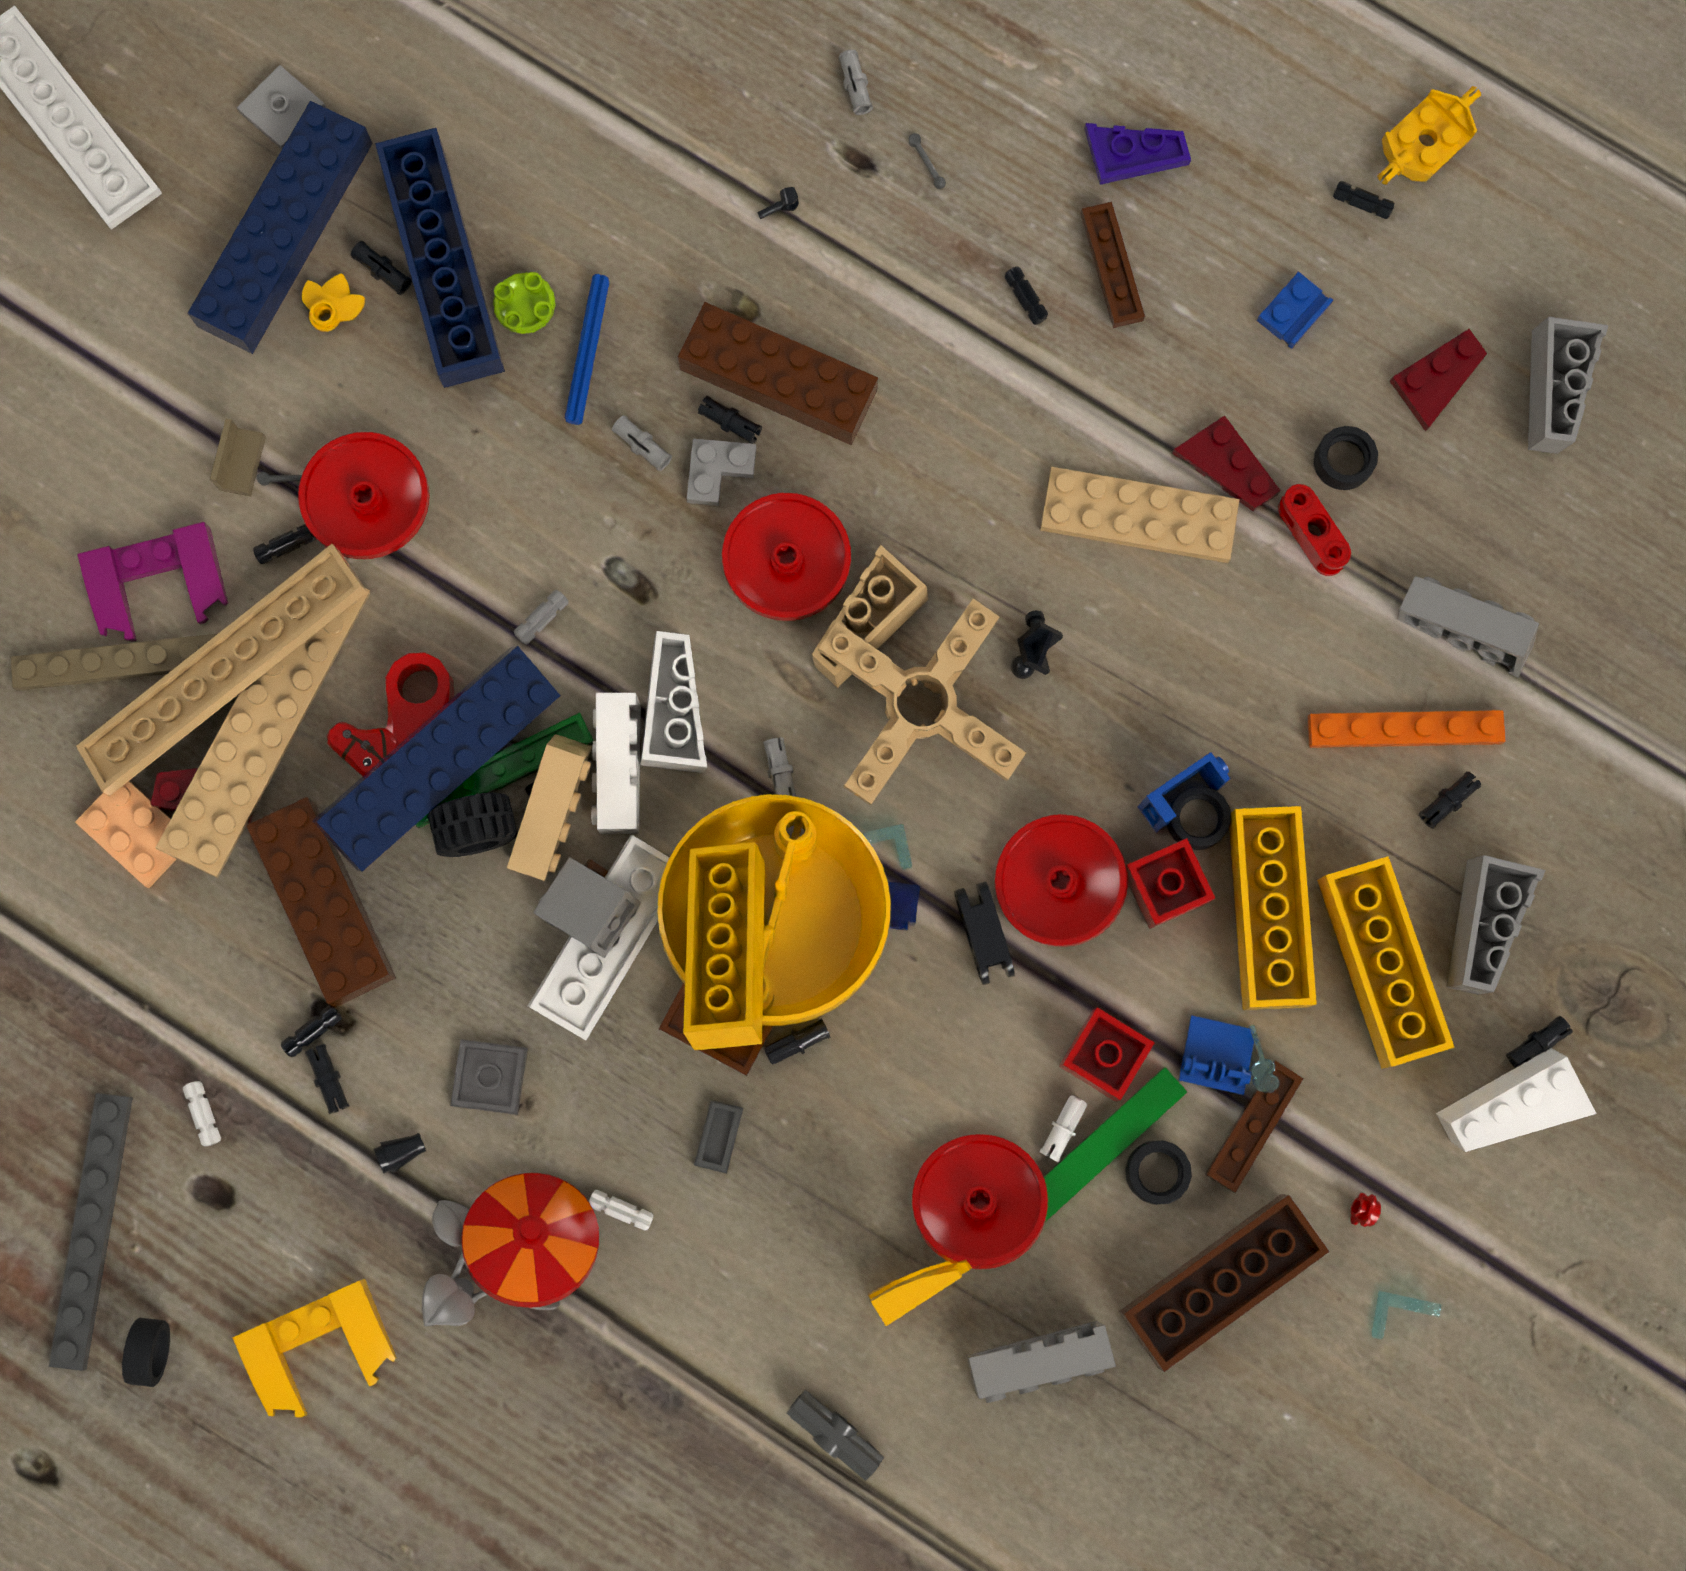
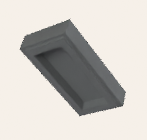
(718, 1136)

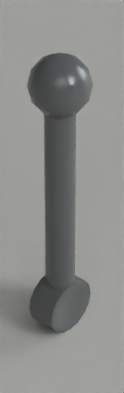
(915, 141)
(264, 478)

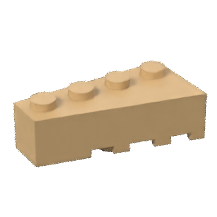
(876, 608)
(549, 807)

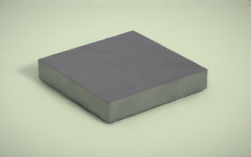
(489, 1077)

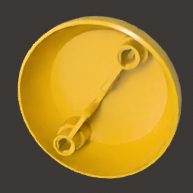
(821, 901)

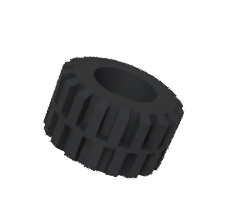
(472, 824)

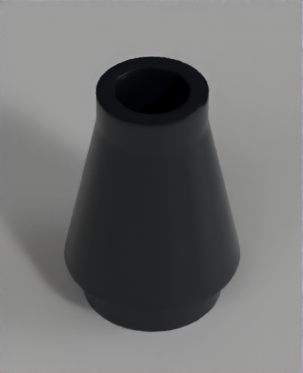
(398, 1152)

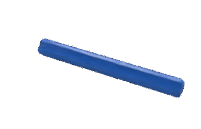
(587, 349)

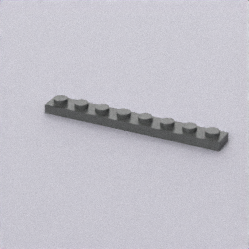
(90, 1232)

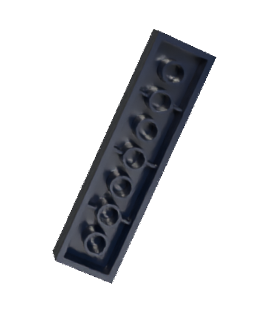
(280, 227)
(439, 258)
(436, 758)

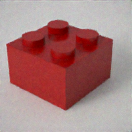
(1168, 883)
(1106, 1054)

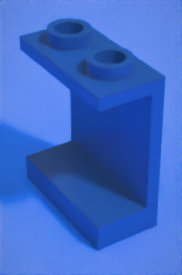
(1156, 808)

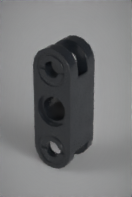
(984, 932)

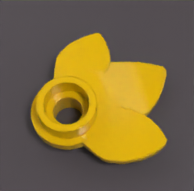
(333, 299)

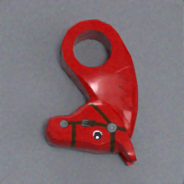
(366, 748)

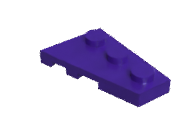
(1133, 153)

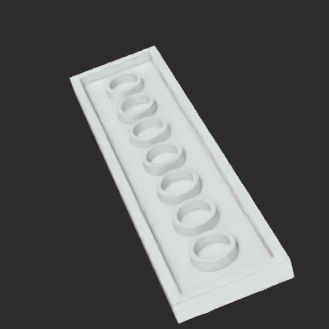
(70, 124)

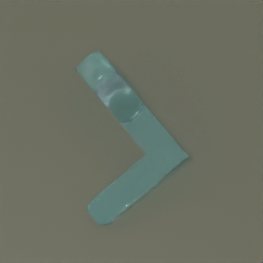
(893, 832)
(1262, 1070)
(1387, 1299)

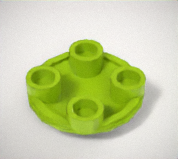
(524, 302)

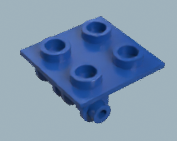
(1217, 1055)

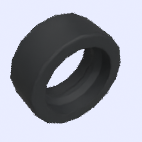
(1356, 437)
(1221, 807)
(1183, 1166)
(146, 1352)

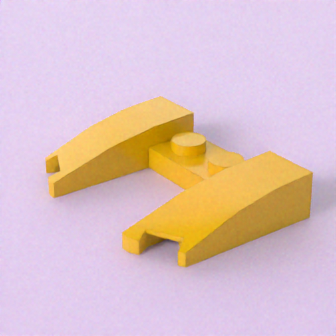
(911, 1290)
(265, 1345)

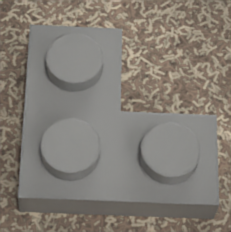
(713, 460)

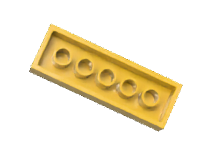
(1272, 908)
(724, 947)
(1385, 963)

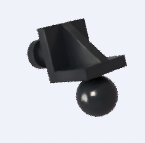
(1034, 646)

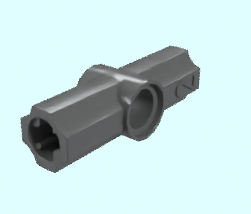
(835, 1435)

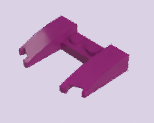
(108, 569)

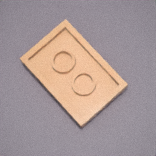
(129, 831)

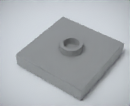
(277, 105)

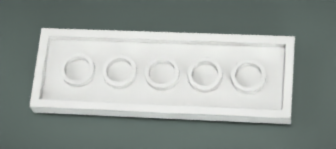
(584, 981)

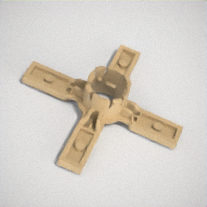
(938, 676)

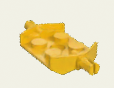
(1439, 116)

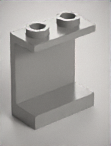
(587, 907)

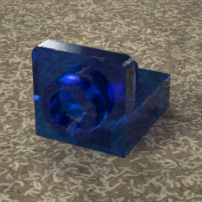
(903, 905)

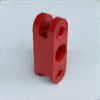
(1312, 512)

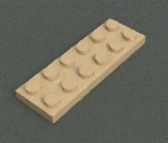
(1140, 515)

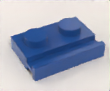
(1294, 310)

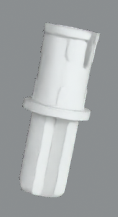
(1064, 1127)

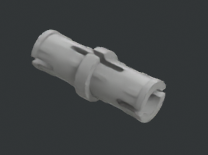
(855, 82)
(641, 443)
(779, 767)

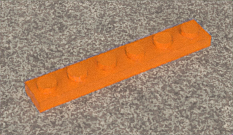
(1406, 729)

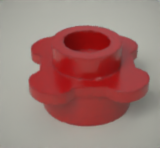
(1365, 1210)

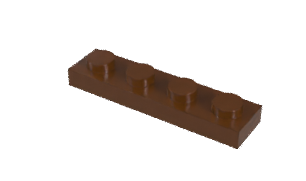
(1112, 265)
(1252, 1130)

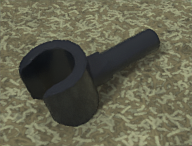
(788, 202)

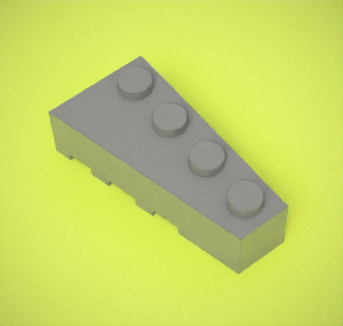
(1559, 380)
(1470, 623)
(1489, 920)
(1041, 1361)

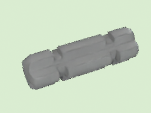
(540, 617)

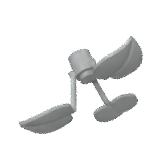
(452, 1298)

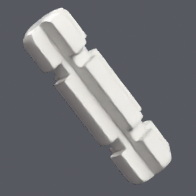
(201, 1113)
(621, 1210)

